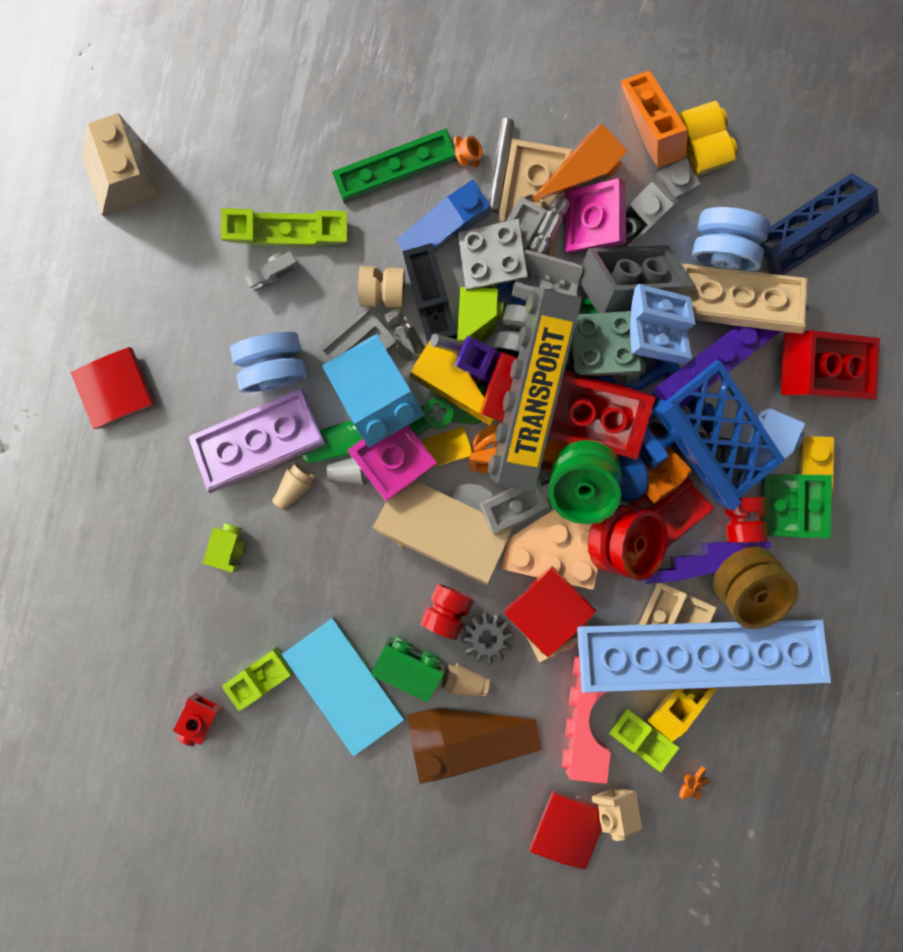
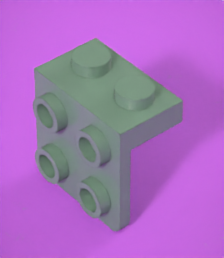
(604, 347)

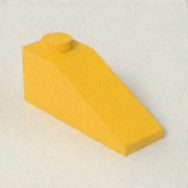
(437, 373)
(679, 710)

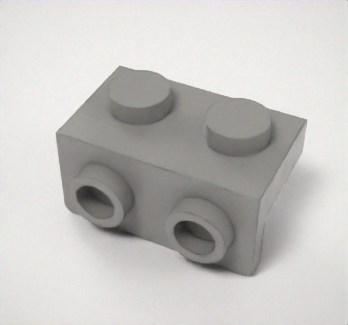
(548, 274)

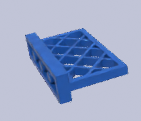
(694, 447)

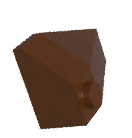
(462, 741)

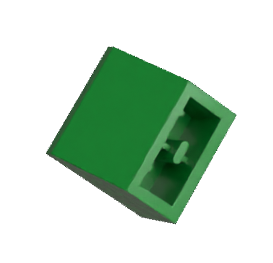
(408, 668)

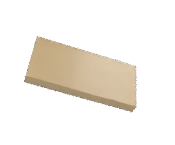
(527, 170)
(748, 298)
(442, 530)

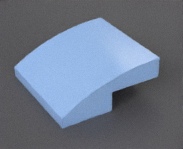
(661, 324)

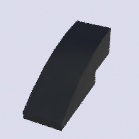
(429, 292)

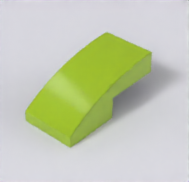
(257, 679)
(644, 740)

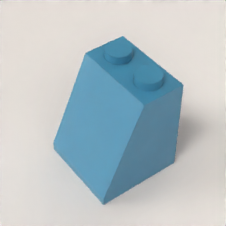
(372, 390)

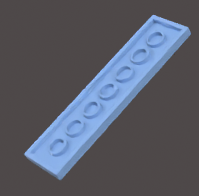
(701, 656)

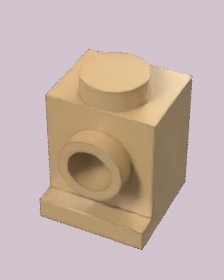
(618, 812)

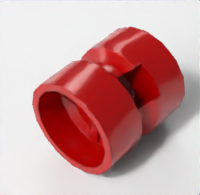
(746, 521)
(446, 612)

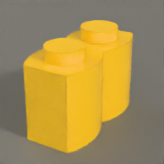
(707, 139)

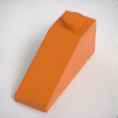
(656, 119)
(590, 160)

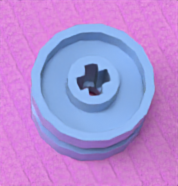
(730, 239)
(268, 362)

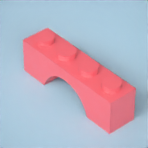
(586, 756)

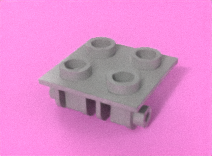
(492, 254)

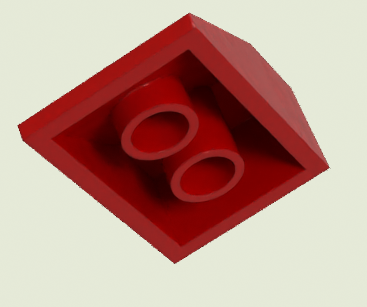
(830, 365)
(601, 413)

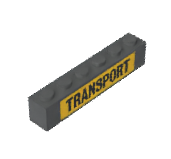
(534, 388)

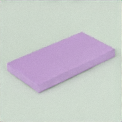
(256, 440)

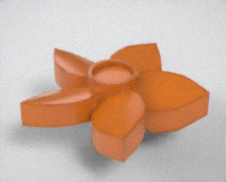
(694, 785)

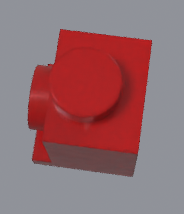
(201, 710)

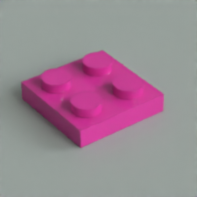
(596, 216)
(393, 461)

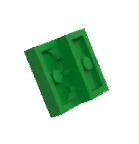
(798, 505)

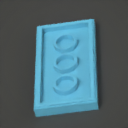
(343, 686)

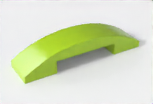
(283, 229)

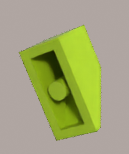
(478, 313)

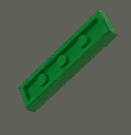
(394, 165)

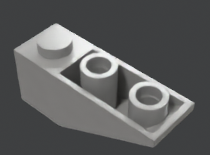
(647, 211)

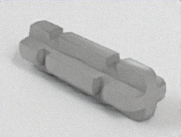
(550, 225)

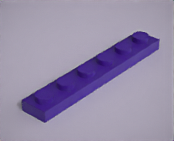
(729, 349)

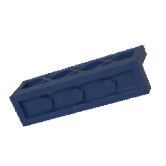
(822, 226)

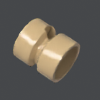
(381, 287)

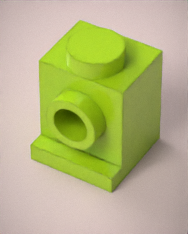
(225, 547)

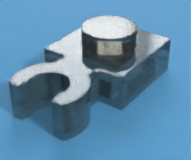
(407, 340)

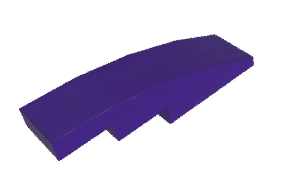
(697, 565)

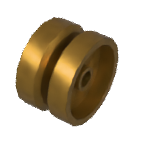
(755, 587)

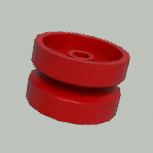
(629, 543)

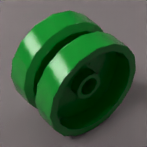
(585, 482)

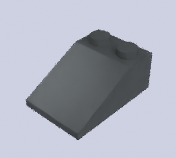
(614, 273)

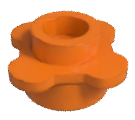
(468, 151)

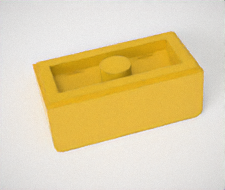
(448, 446)

